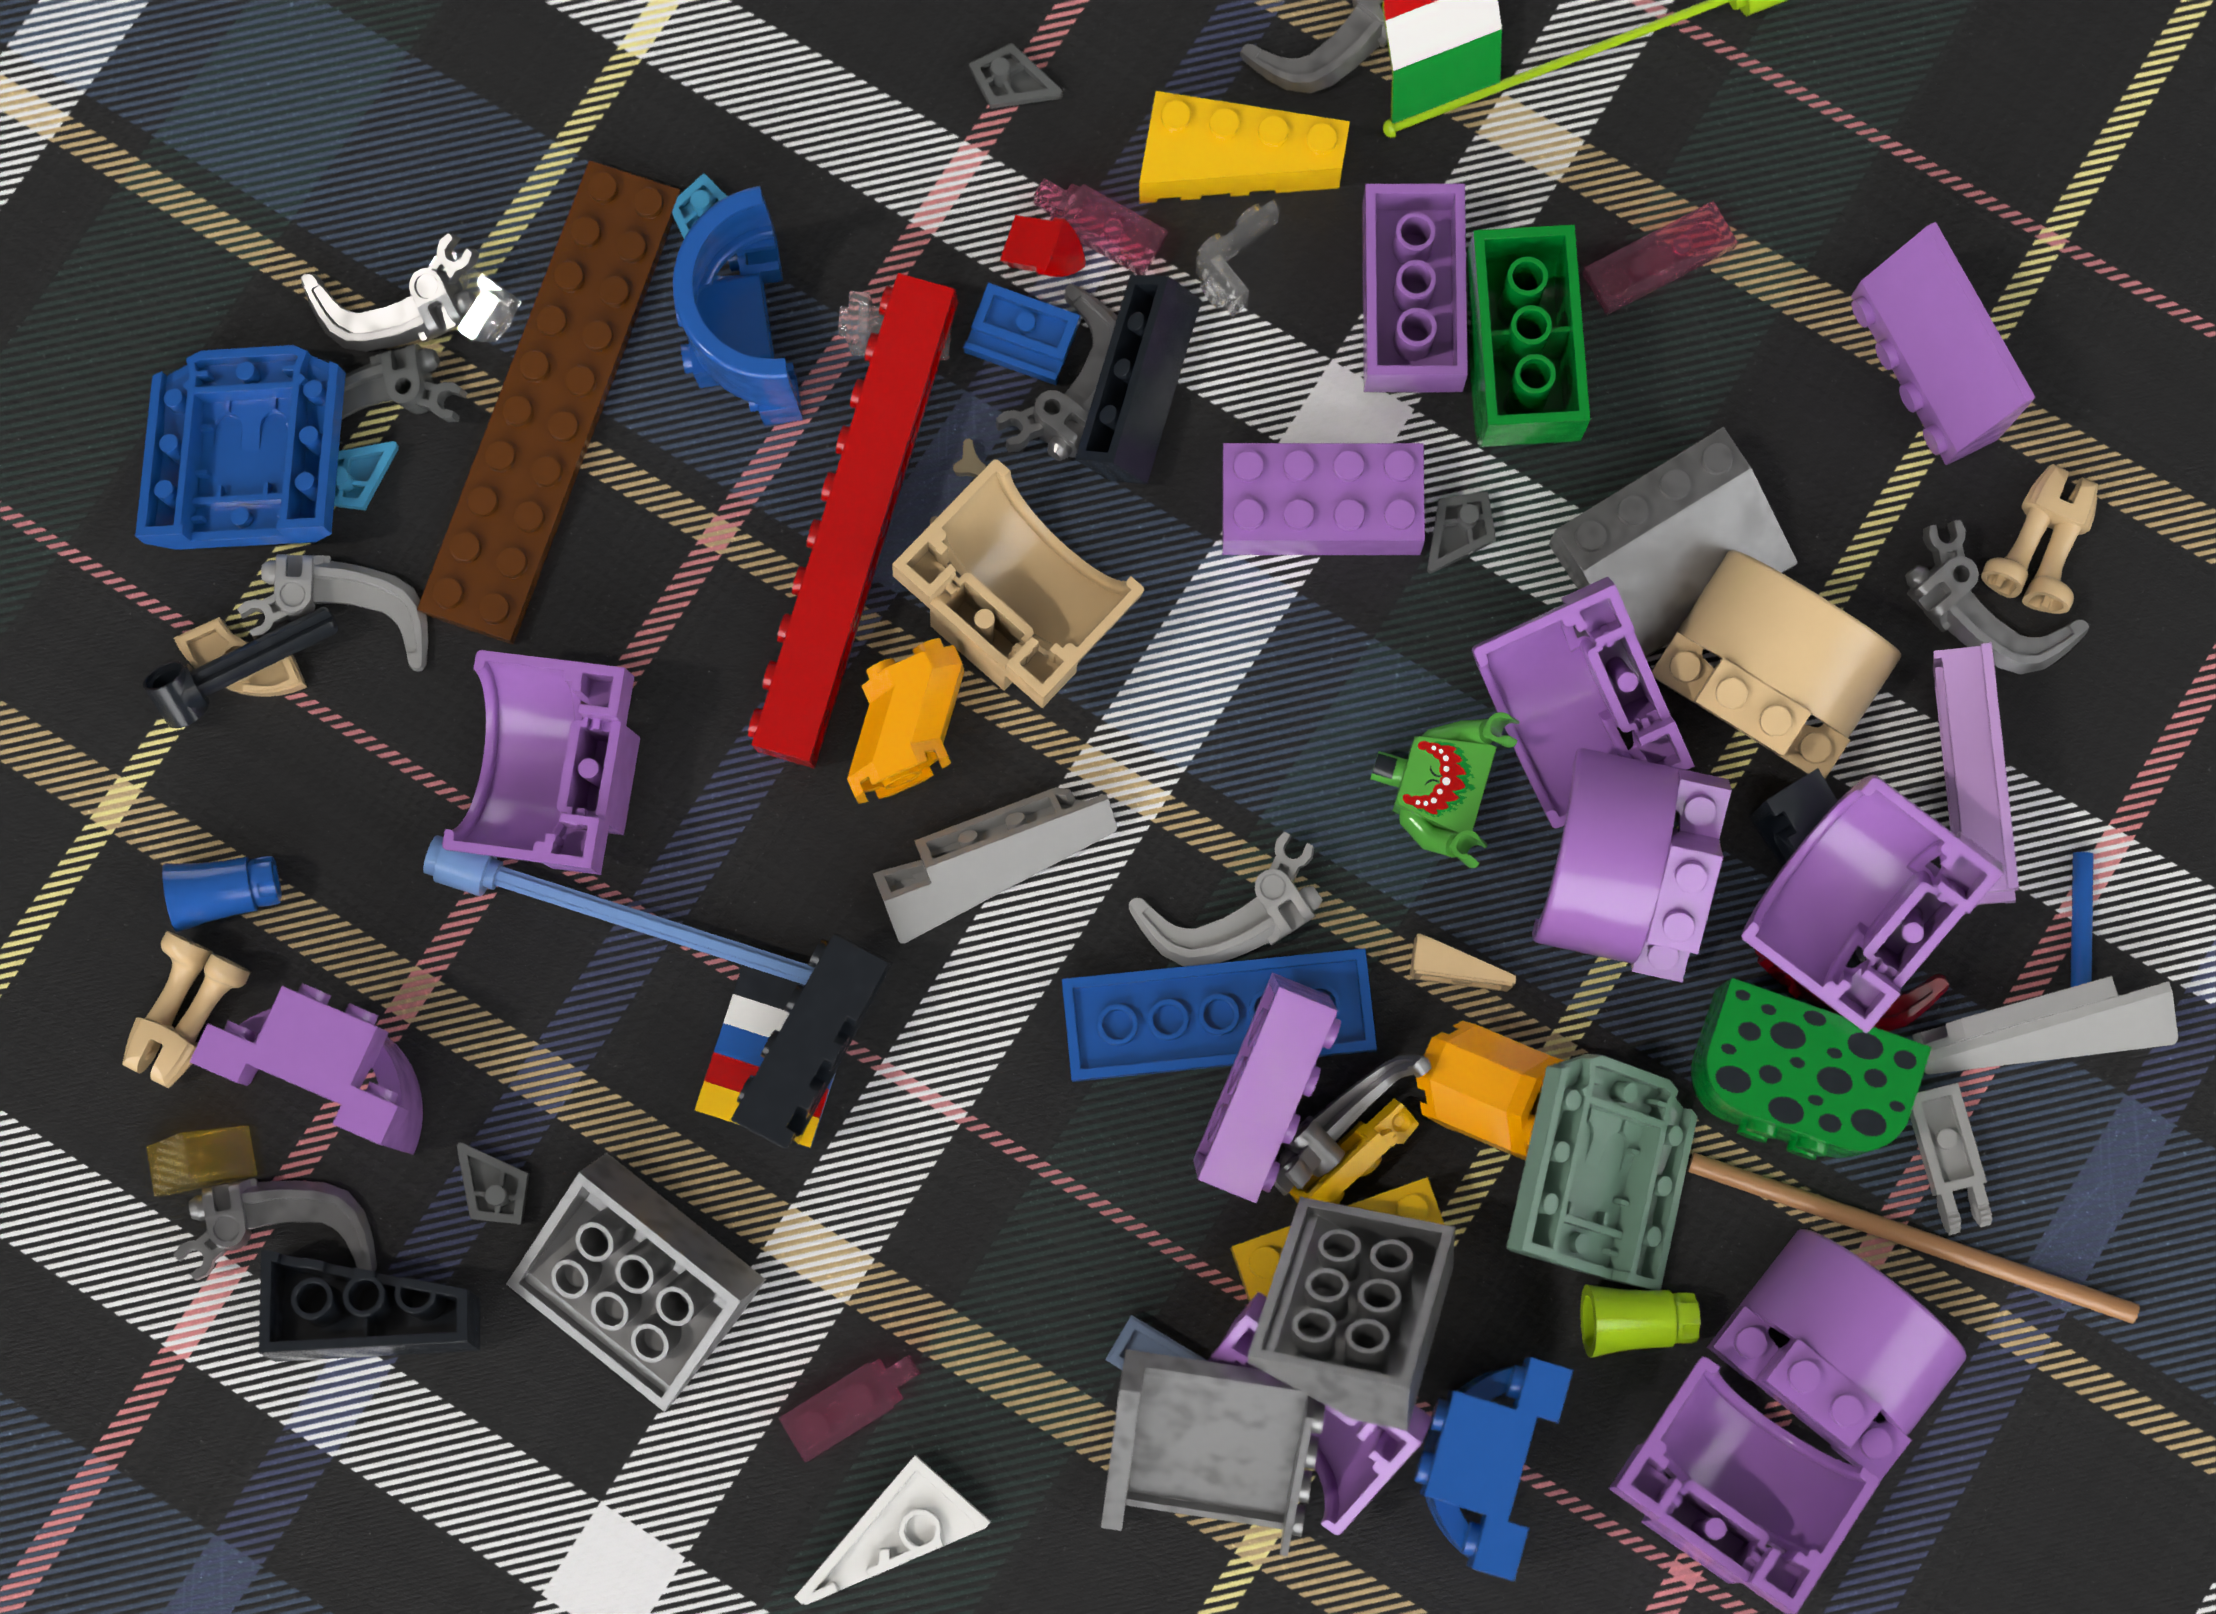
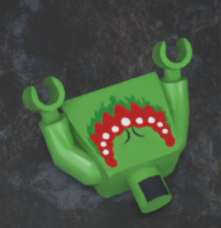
(1445, 783)

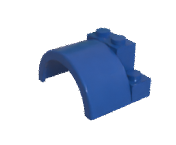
(729, 314)
(1479, 1455)

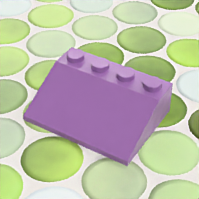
(1941, 347)

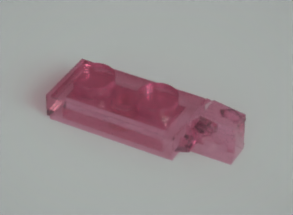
(1104, 224)
(847, 1406)

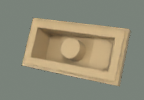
(1447, 965)

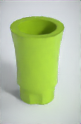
(1636, 1319)

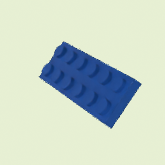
(1201, 1012)

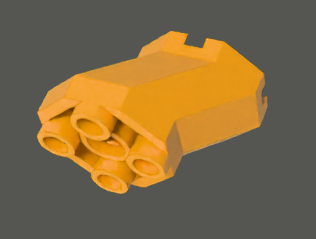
(905, 720)
(1484, 1086)

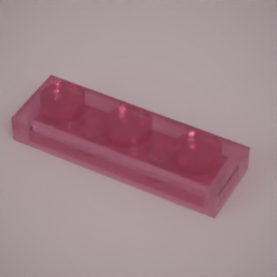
(1659, 257)

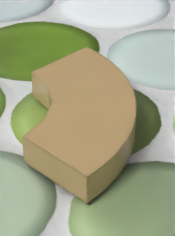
(216, 639)

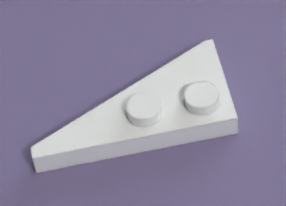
(905, 1522)

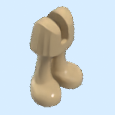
(2067, 520)
(157, 1029)

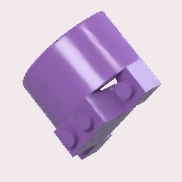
(1576, 691)
(551, 763)
(1624, 874)
(1869, 885)
(327, 1055)
(1851, 1350)
(1351, 1454)
(1742, 1487)

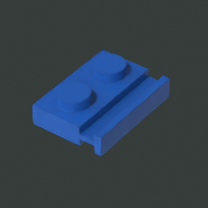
(1022, 333)

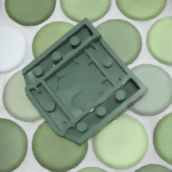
(1604, 1171)

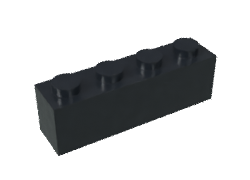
(1138, 379)

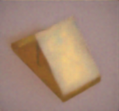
(201, 1159)

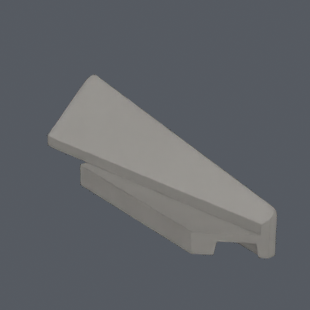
(988, 857)
(2055, 1026)

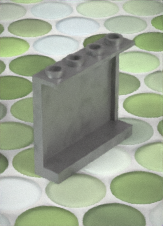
(1211, 1444)

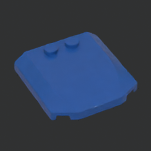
(241, 450)

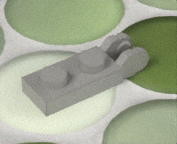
(1950, 1154)

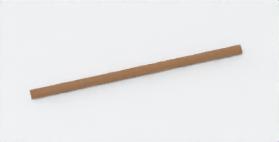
(1913, 1238)

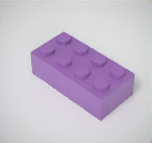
(1414, 288)
(1323, 499)
(1265, 1088)

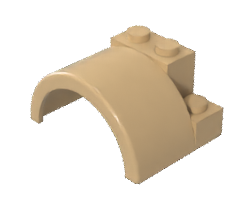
(1010, 588)
(1780, 662)

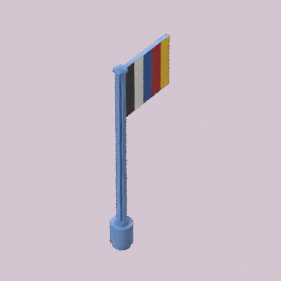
(757, 1000)

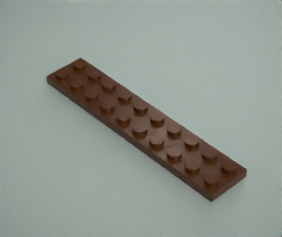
(550, 403)

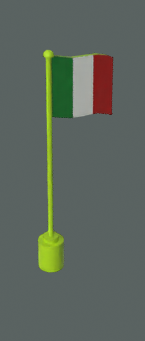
(1452, 53)

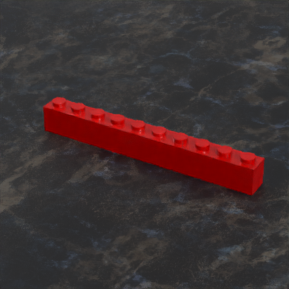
(854, 521)

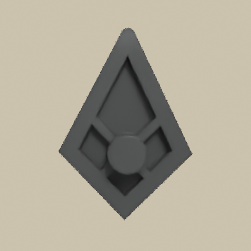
(1012, 79)
(1460, 528)
(492, 1187)

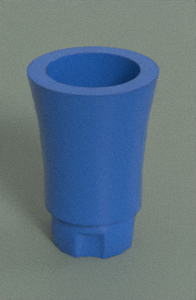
(218, 889)

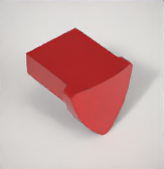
(1043, 247)

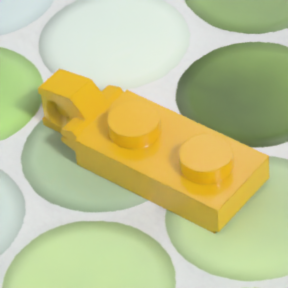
(1363, 1153)

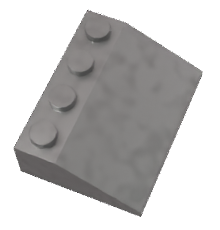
(1671, 533)
(634, 1280)
(1355, 1309)

